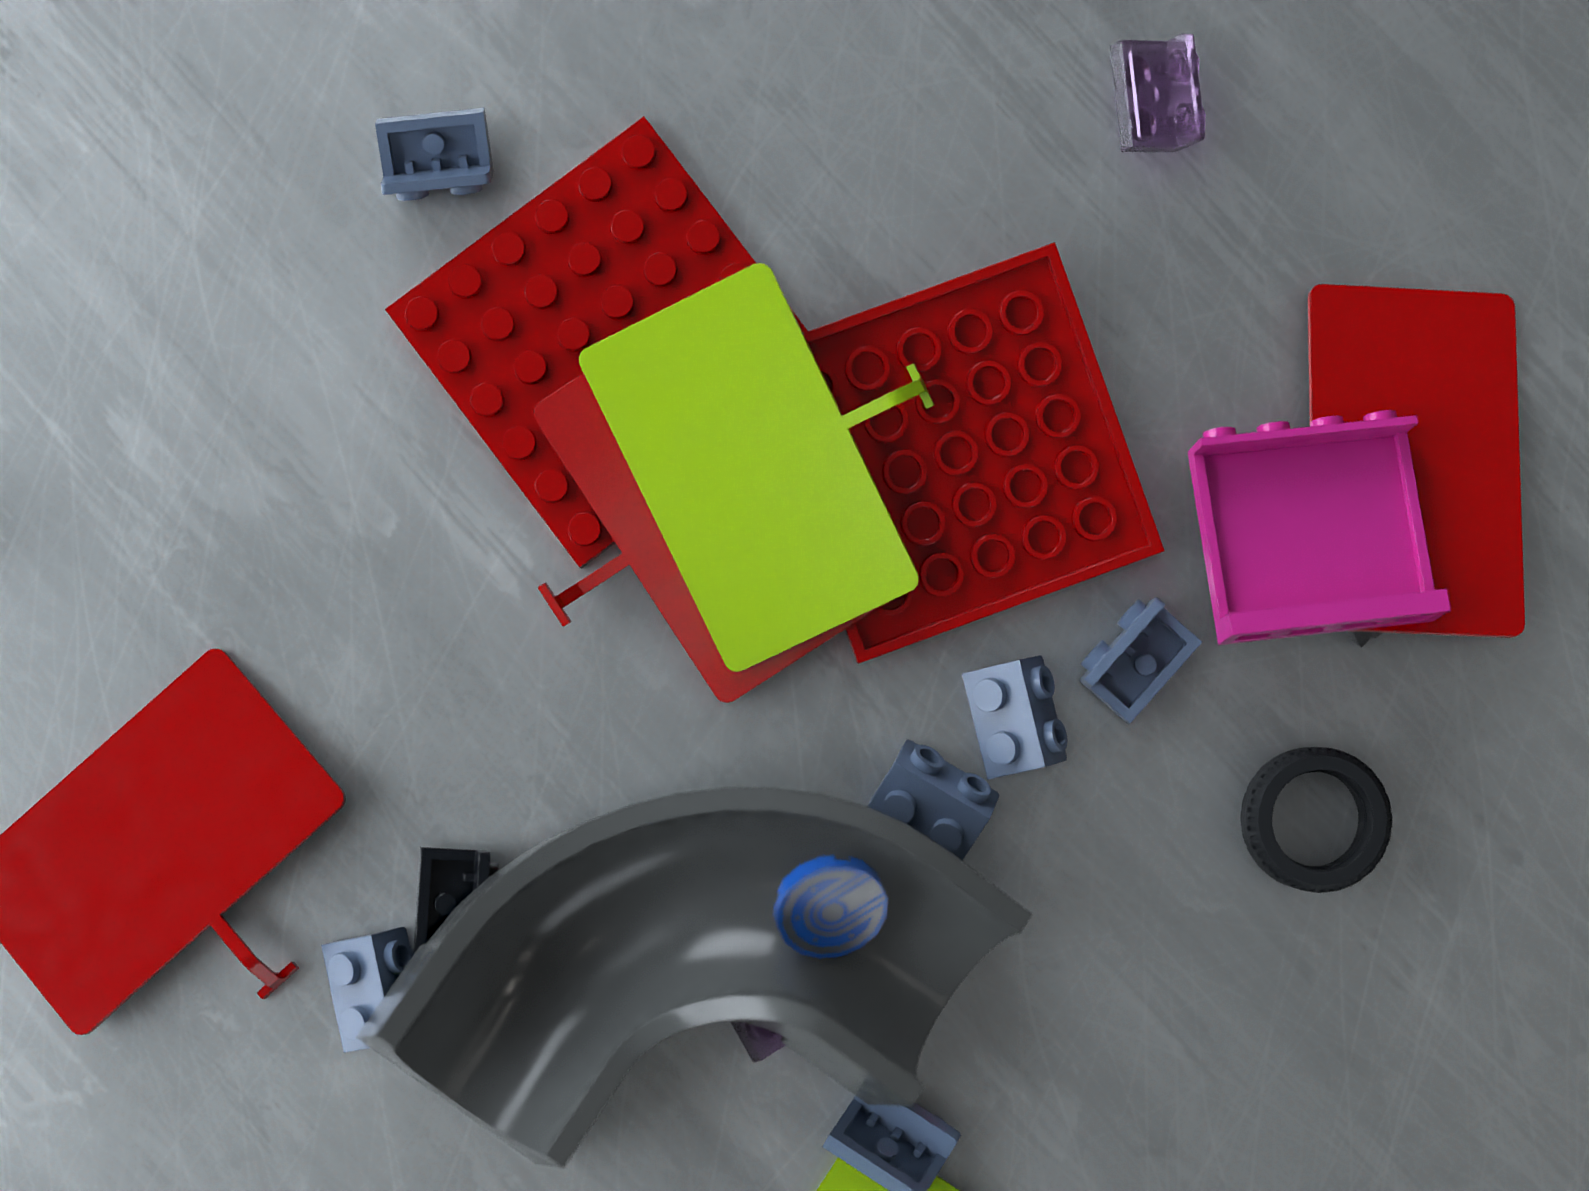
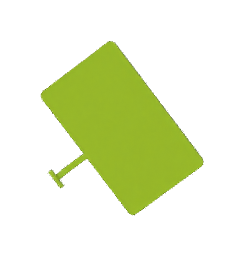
(751, 466)

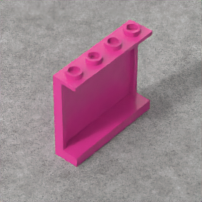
(1313, 528)

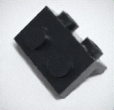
(444, 881)

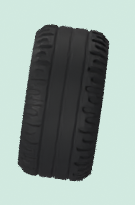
(1373, 819)

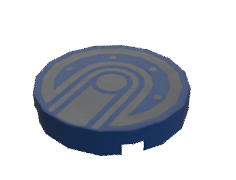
(830, 906)

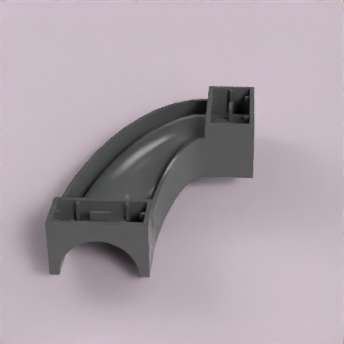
(668, 924)

